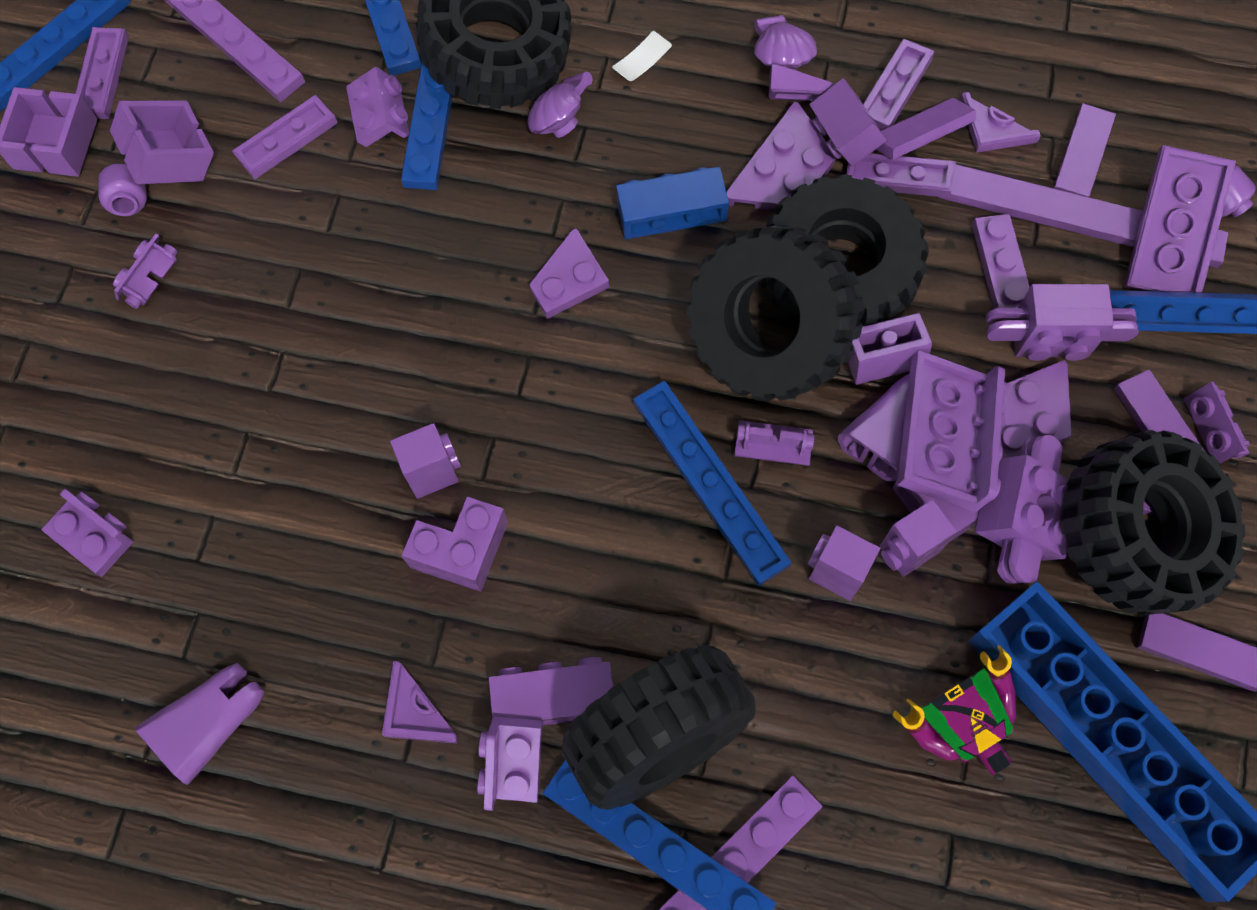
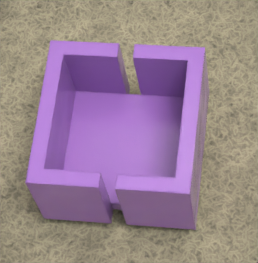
(39, 138)
(161, 141)

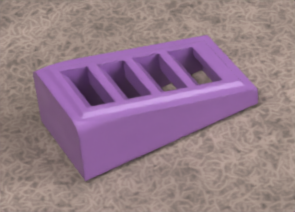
(795, 85)

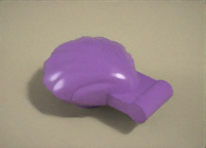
(783, 43)
(557, 106)

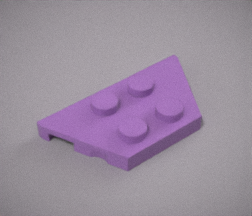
(787, 158)
(1036, 408)

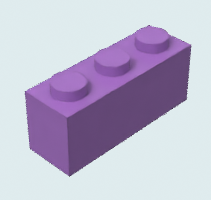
(552, 693)

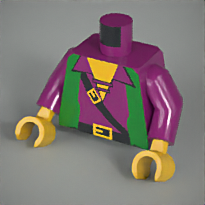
(969, 716)

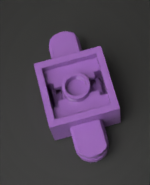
(1062, 321)
(1027, 511)

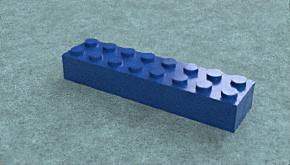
(1126, 744)

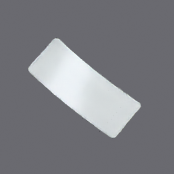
(643, 57)

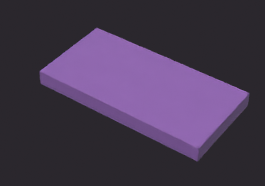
(1179, 221)

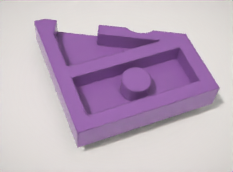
(568, 277)

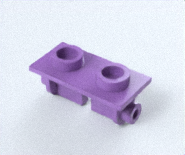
(135, 281)
(1215, 423)
(774, 443)

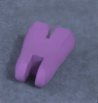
(879, 432)
(199, 723)

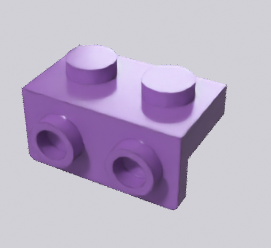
(377, 106)

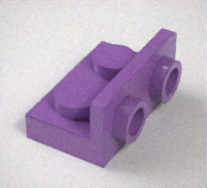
(86, 534)
(511, 761)

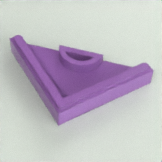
(995, 128)
(411, 713)

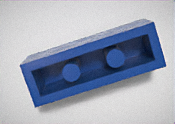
(672, 202)

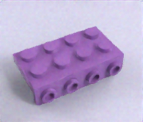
(952, 432)

